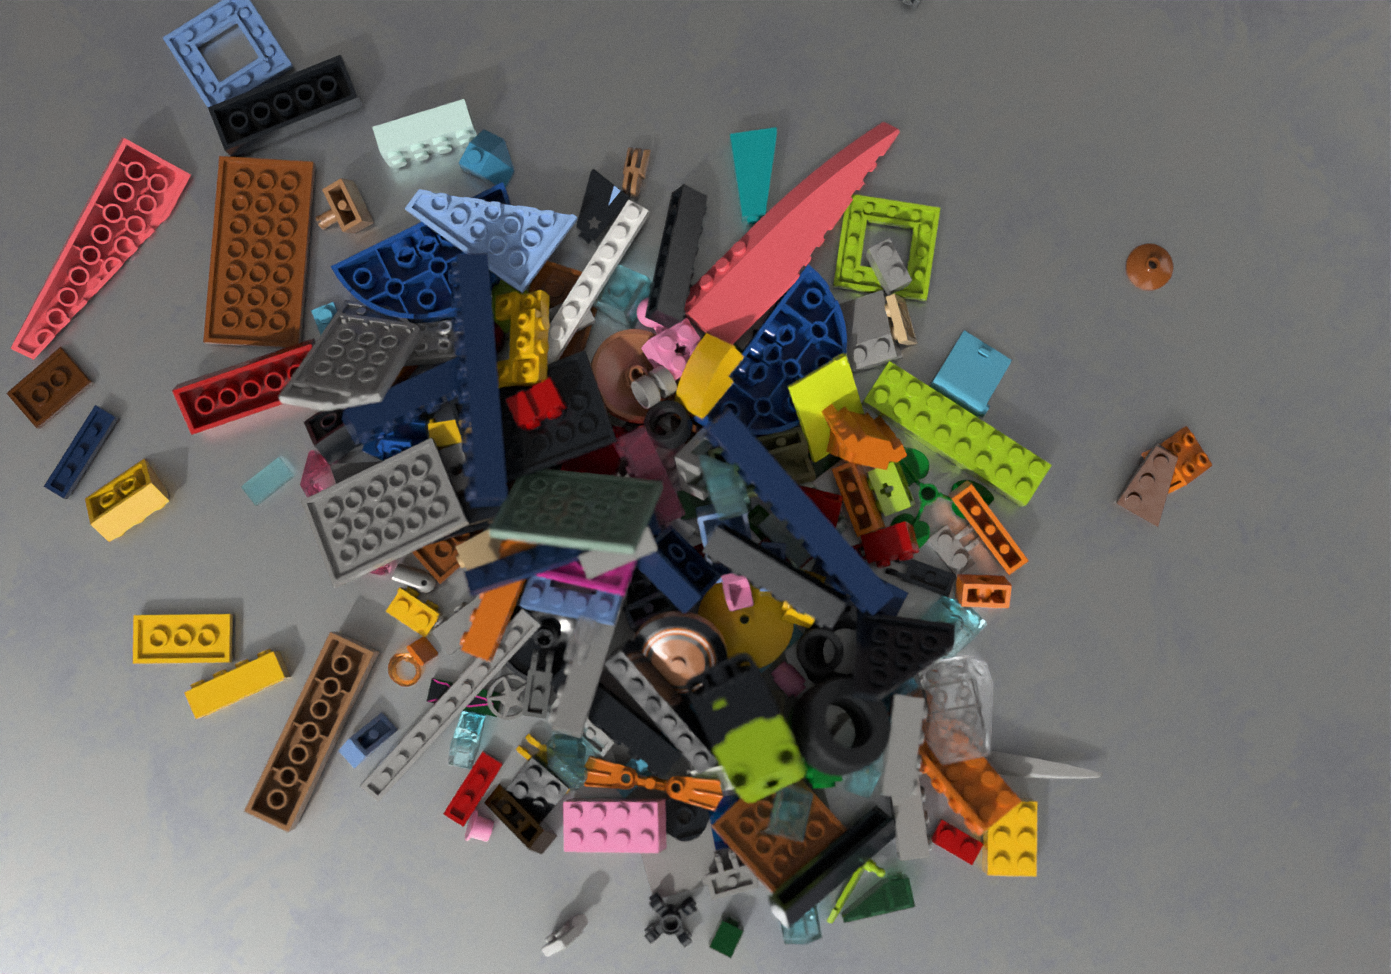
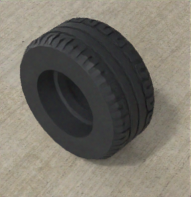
(816, 742)

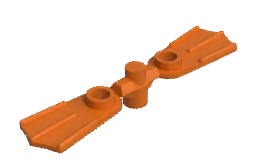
(694, 790)

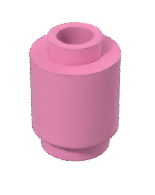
(789, 679)

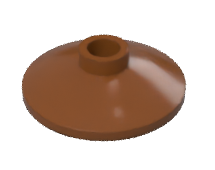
(1139, 271)

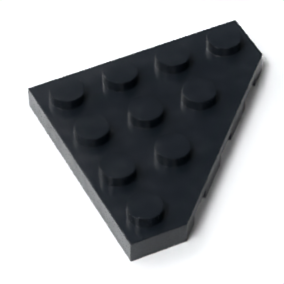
(894, 650)

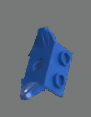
(397, 441)

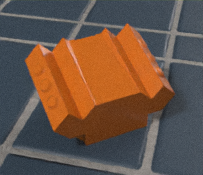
(862, 439)

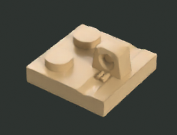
(903, 328)

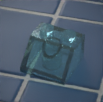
(622, 295)
(724, 488)

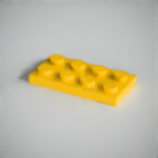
(182, 638)

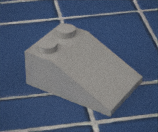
(869, 332)

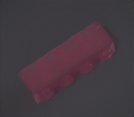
(645, 464)

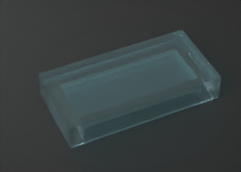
(267, 481)

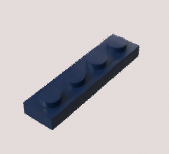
(81, 452)

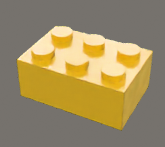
(1012, 843)

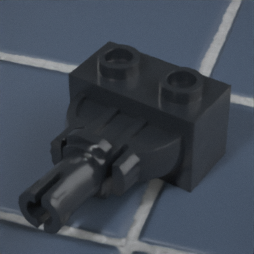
(645, 601)

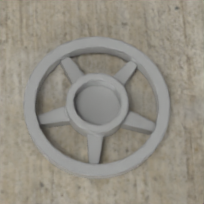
(508, 696)

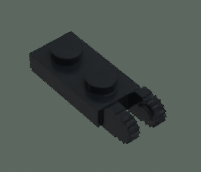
(925, 576)

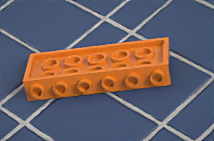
(971, 788)

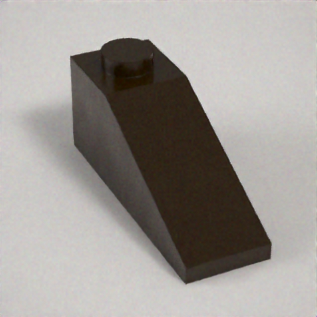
(520, 821)

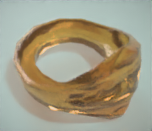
(392, 670)

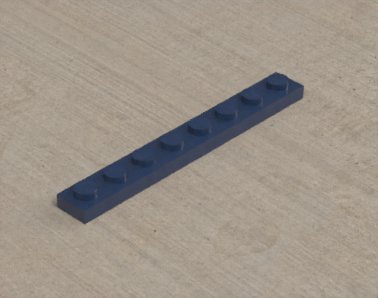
(528, 564)

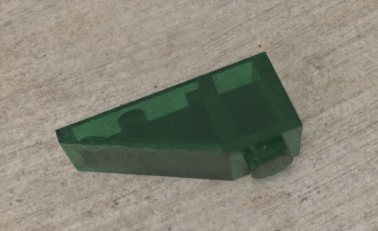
(884, 897)

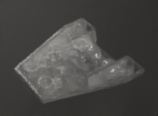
(958, 708)

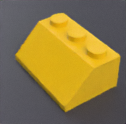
(126, 500)

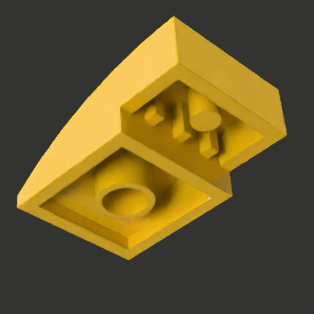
(707, 375)

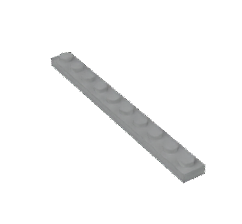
(448, 708)

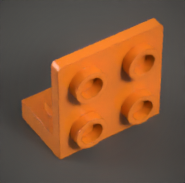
(1191, 458)

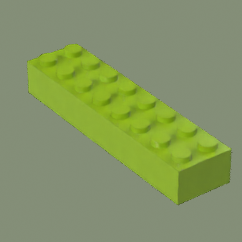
(956, 434)

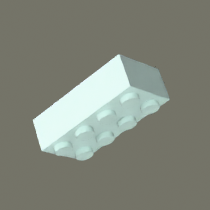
(425, 133)

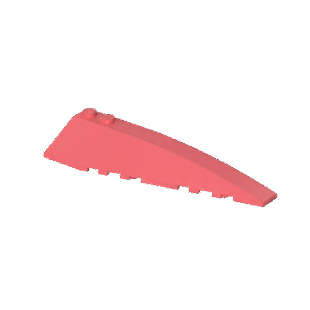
(118, 217)

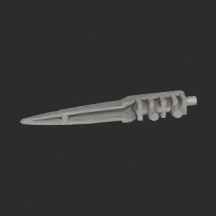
(1036, 768)

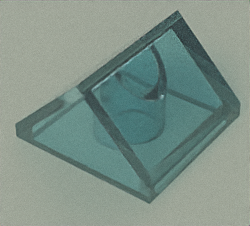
(789, 813)

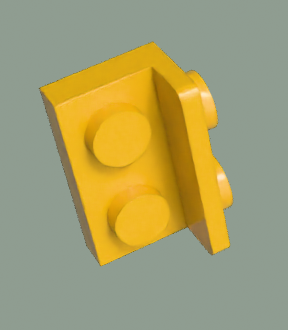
(414, 611)

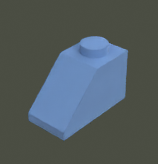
(367, 740)

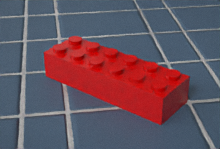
(239, 388)

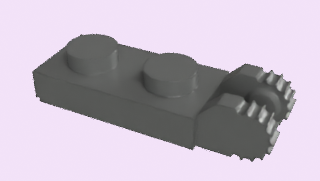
(538, 687)

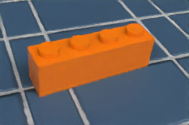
(988, 527)

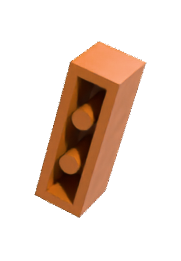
(858, 498)

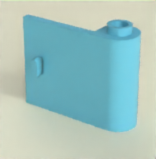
(971, 374)

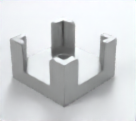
(689, 465)

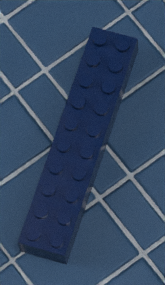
(478, 381)
(797, 509)

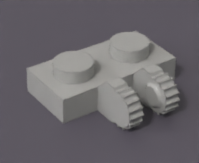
(951, 550)
(730, 880)
(561, 939)

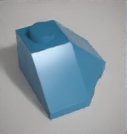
(488, 159)

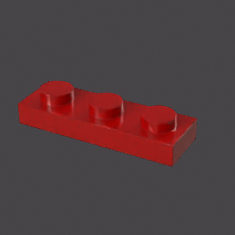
(473, 788)

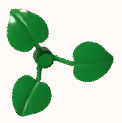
(916, 467)

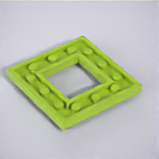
(864, 209)

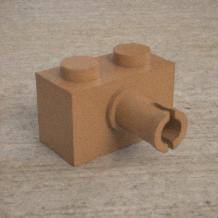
(346, 207)

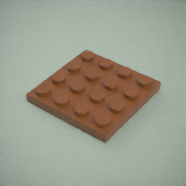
(771, 856)

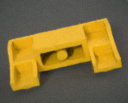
(527, 338)

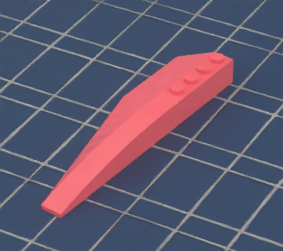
(781, 242)

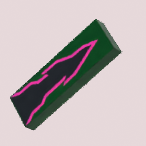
(477, 705)

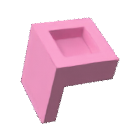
(737, 591)

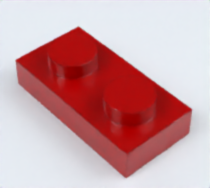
(956, 841)

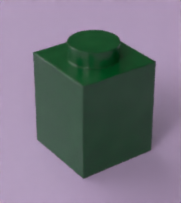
(726, 935)

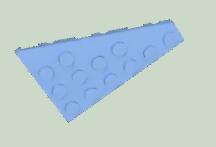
(512, 236)

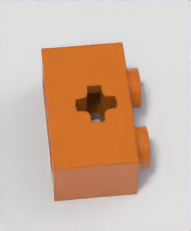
(983, 591)

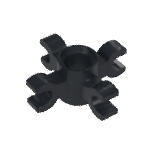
(676, 928)

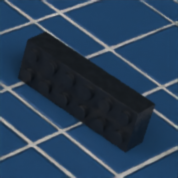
(285, 106)

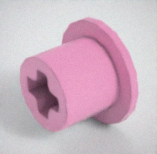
(479, 827)

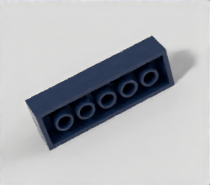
(403, 403)

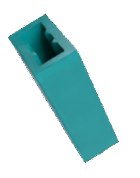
(752, 166)

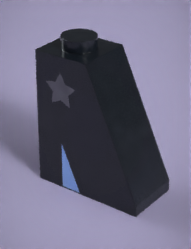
(599, 208)

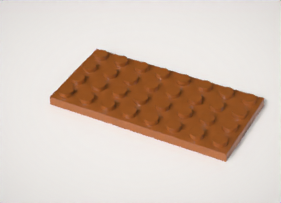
(259, 252)

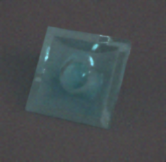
(966, 621)

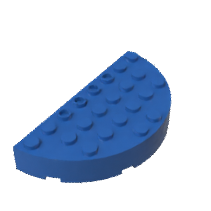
(409, 271)
(792, 342)

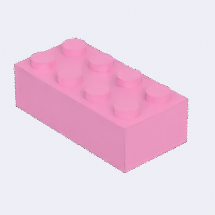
(614, 825)

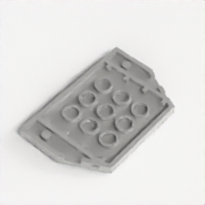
(352, 359)

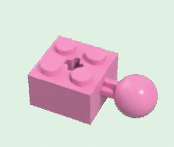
(662, 347)

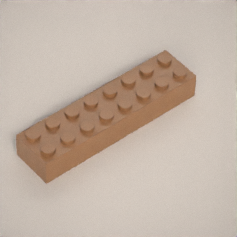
(311, 731)

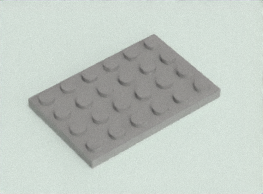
(384, 512)

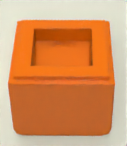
(422, 651)

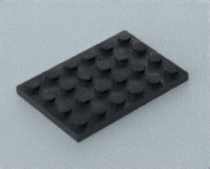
(577, 431)

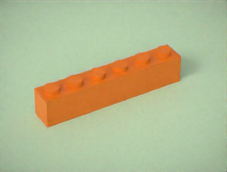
(494, 611)

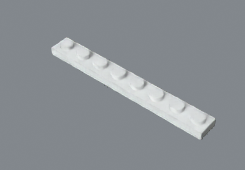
(594, 278)

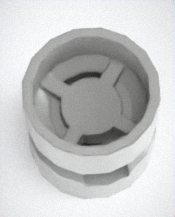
(655, 386)

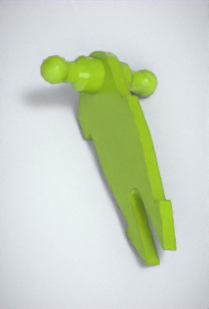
(870, 866)

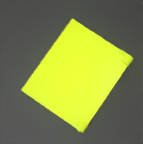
(815, 392)

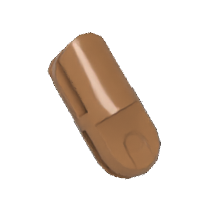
(635, 170)

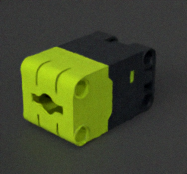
(746, 728)

